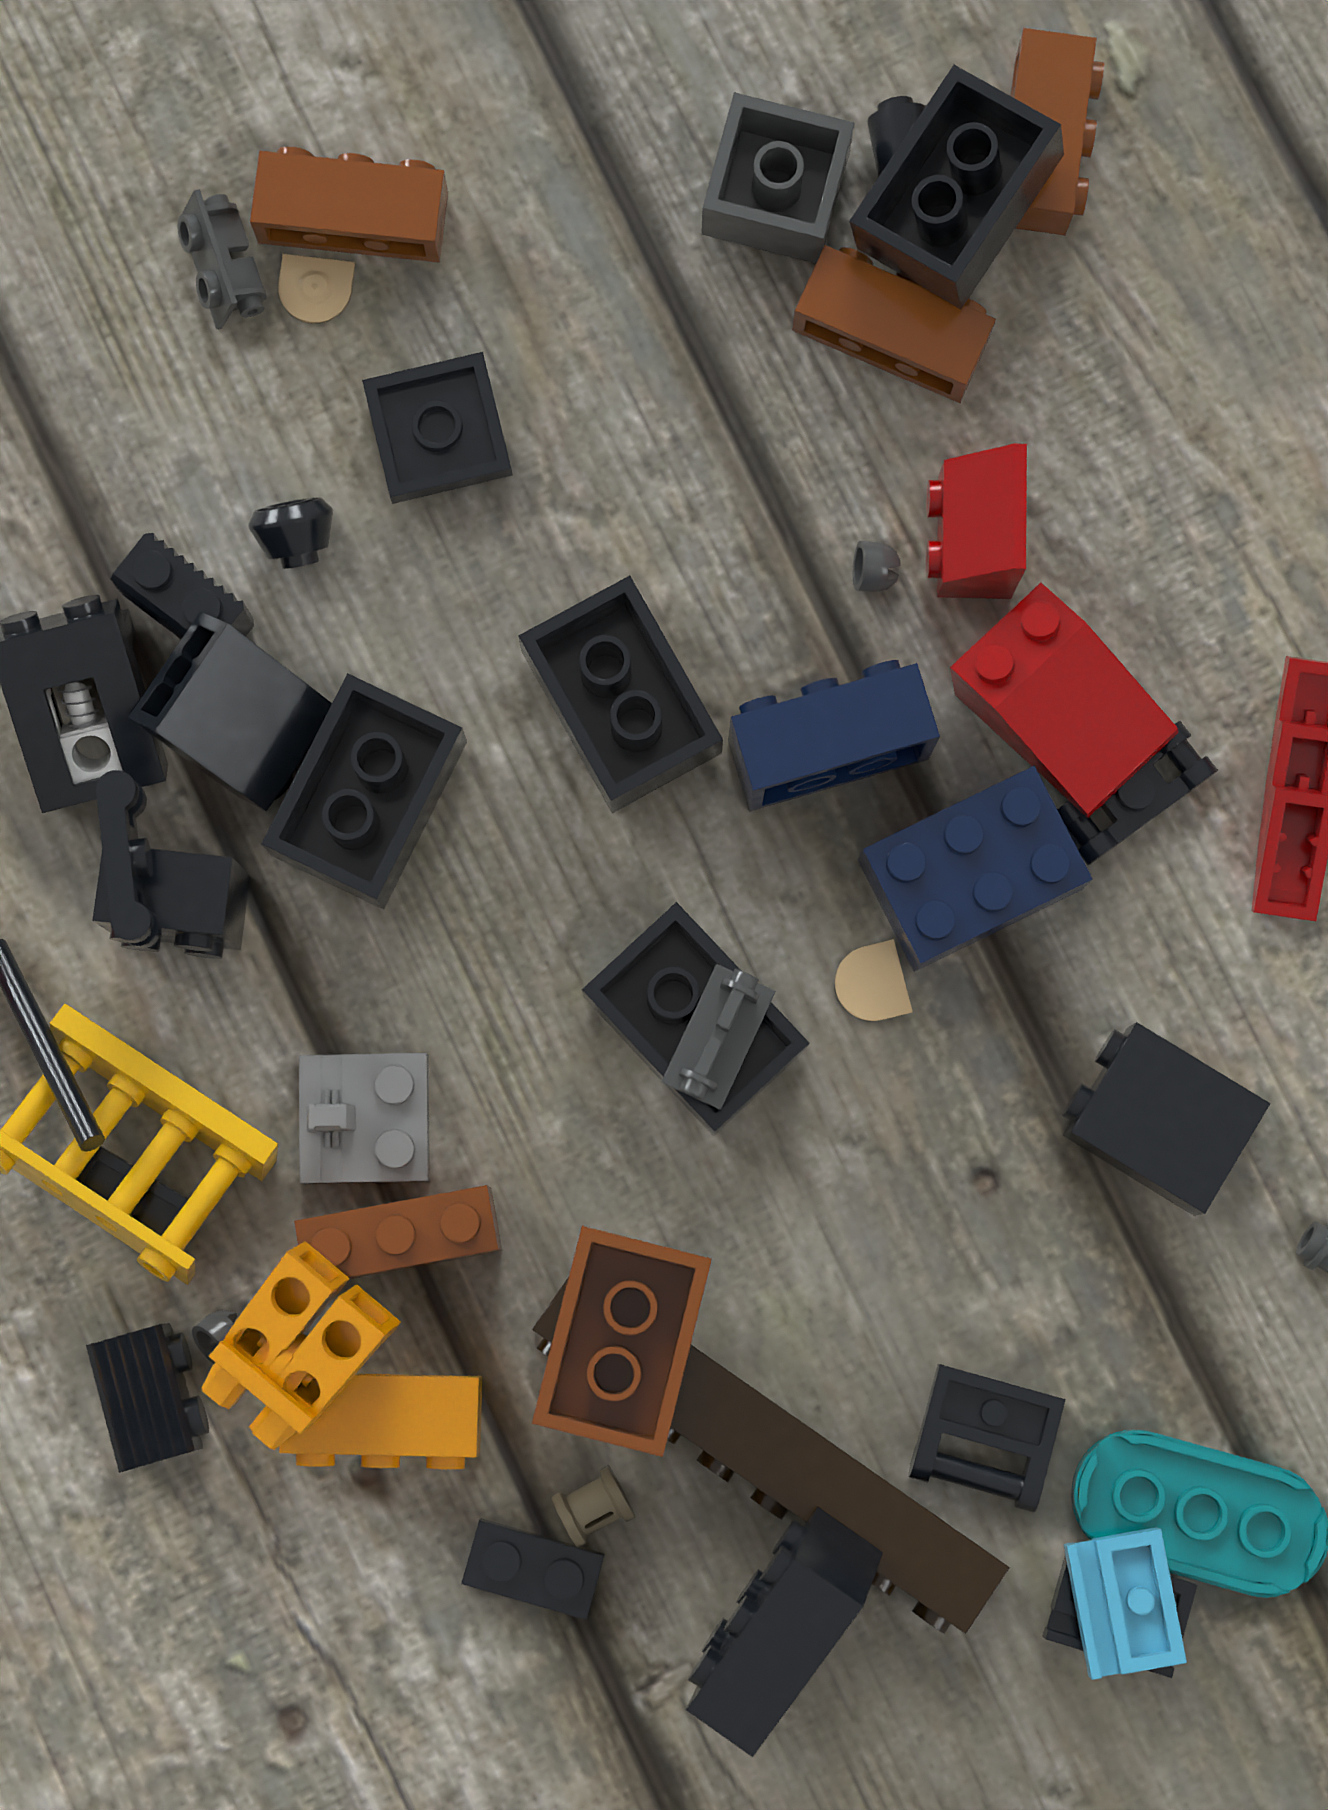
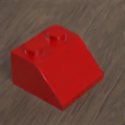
(980, 524)

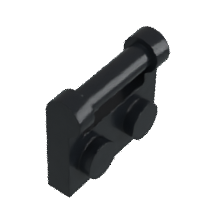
(993, 1416)

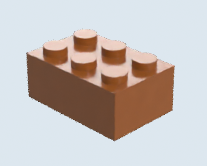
(622, 1341)

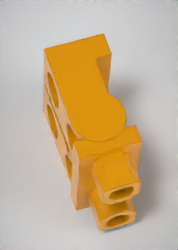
(283, 1366)

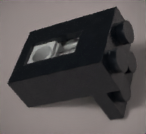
(63, 649)

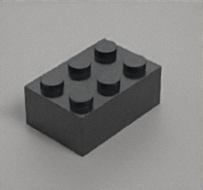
(957, 186)
(621, 694)
(365, 791)
(653, 994)
(782, 1629)

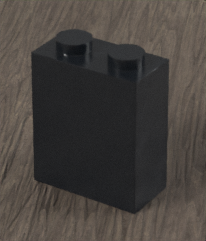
(232, 711)
(1163, 1117)

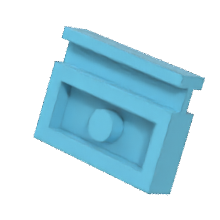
(1125, 1603)

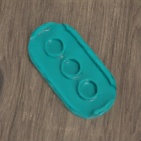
(1217, 1511)

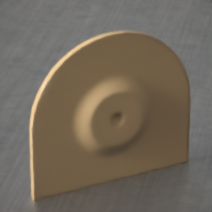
(315, 287)
(873, 983)

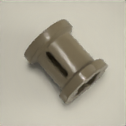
(593, 1506)

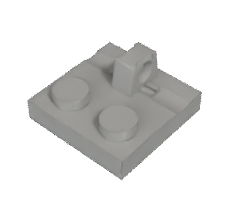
(364, 1118)

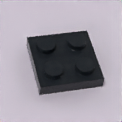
(437, 427)

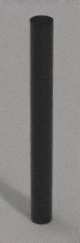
(48, 1053)

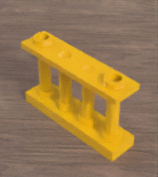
(184, 1116)

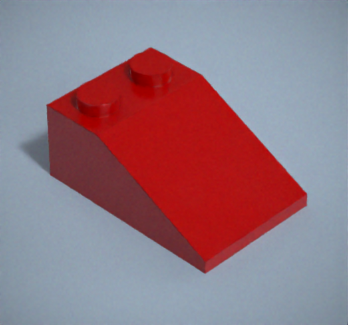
(1061, 700)

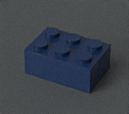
(832, 734)
(974, 868)

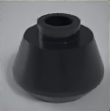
(293, 530)

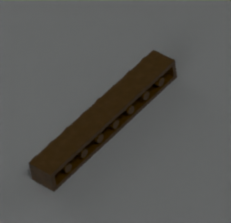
(805, 1471)

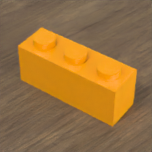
(396, 1418)

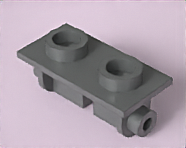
(211, 233)
(718, 1036)

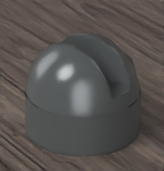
(872, 565)
(212, 1330)

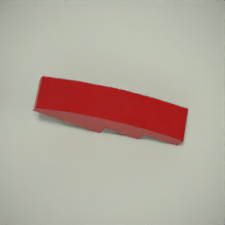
(1295, 803)

